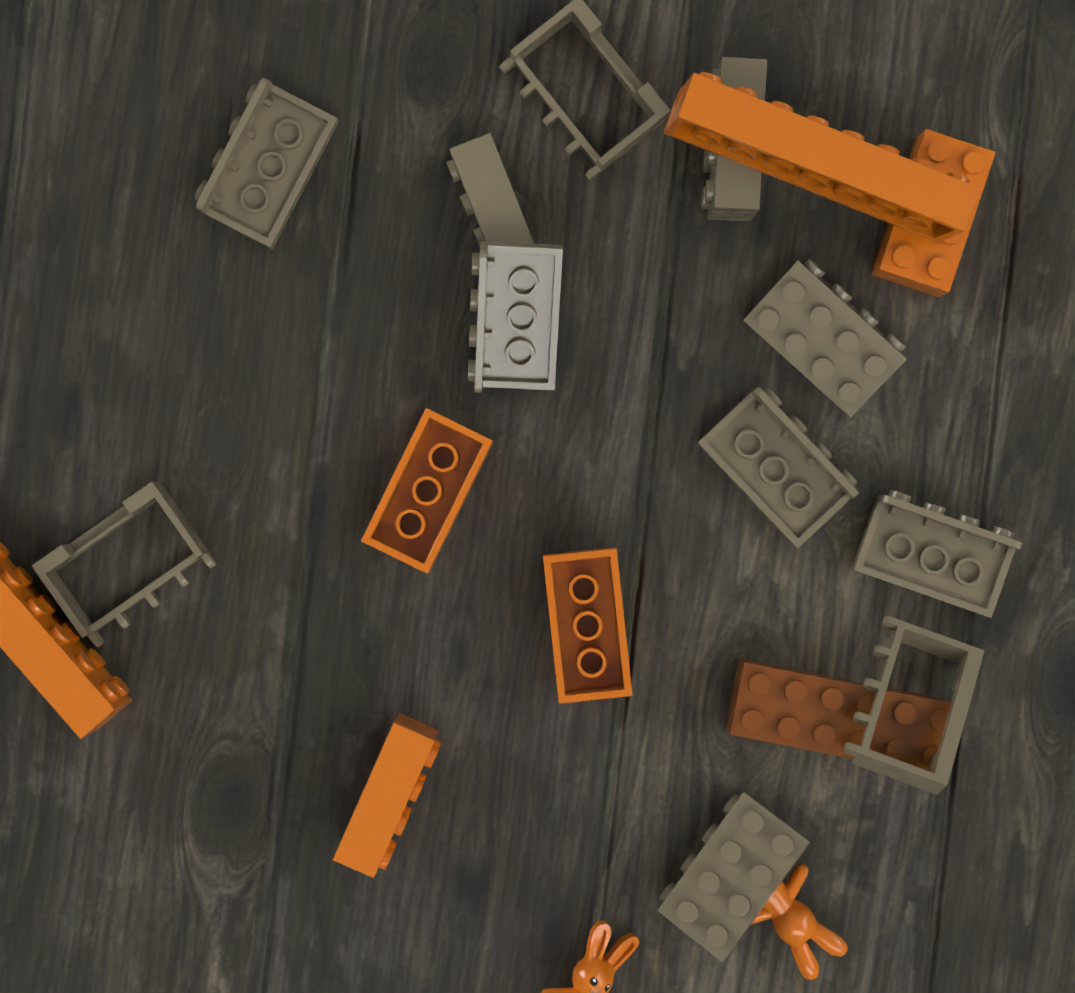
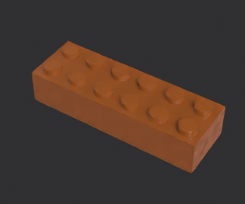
(819, 709)

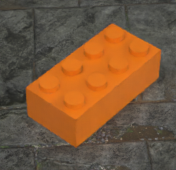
(918, 260)
(427, 491)
(587, 625)
(384, 799)

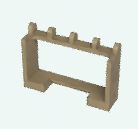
(590, 28)
(49, 565)
(964, 682)

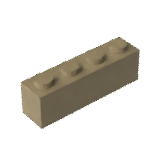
(488, 192)

